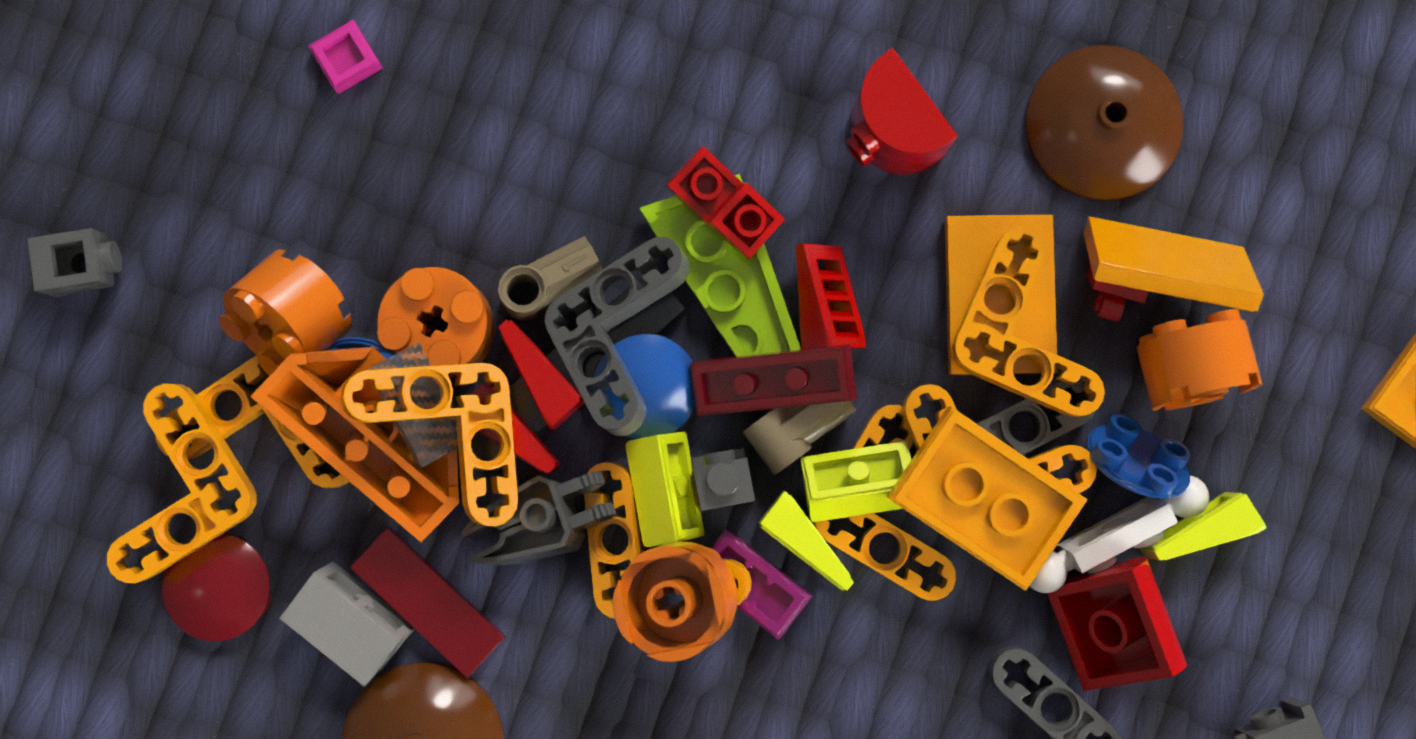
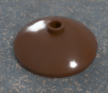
(1078, 142)
(423, 703)

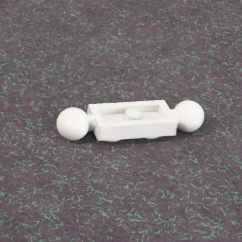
(1133, 526)

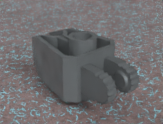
(543, 522)

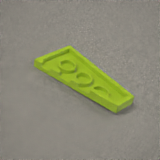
(733, 290)

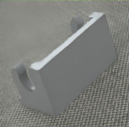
(347, 622)

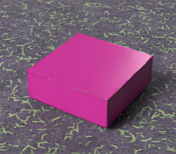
(345, 57)

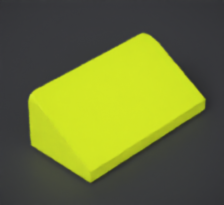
(853, 480)
(664, 489)

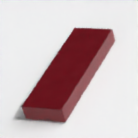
(773, 380)
(428, 602)

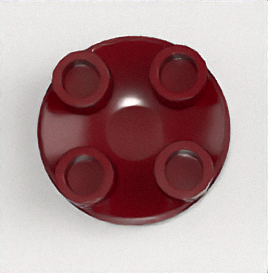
(217, 589)

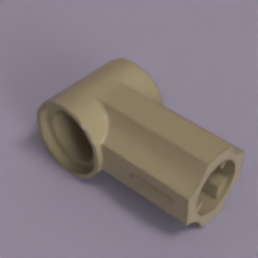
(552, 275)
(789, 431)

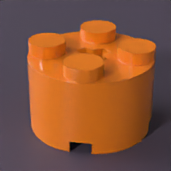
(428, 294)
(284, 310)
(1198, 362)
(666, 629)

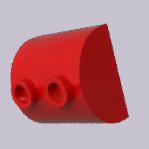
(897, 121)
(1117, 626)

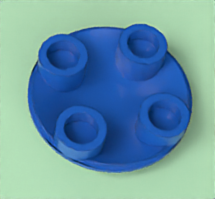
(662, 378)
(1139, 458)

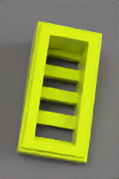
(1223, 520)
(794, 530)

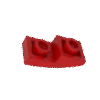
(725, 202)

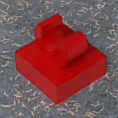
(1112, 297)

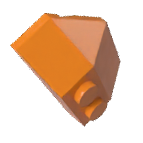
(372, 456)

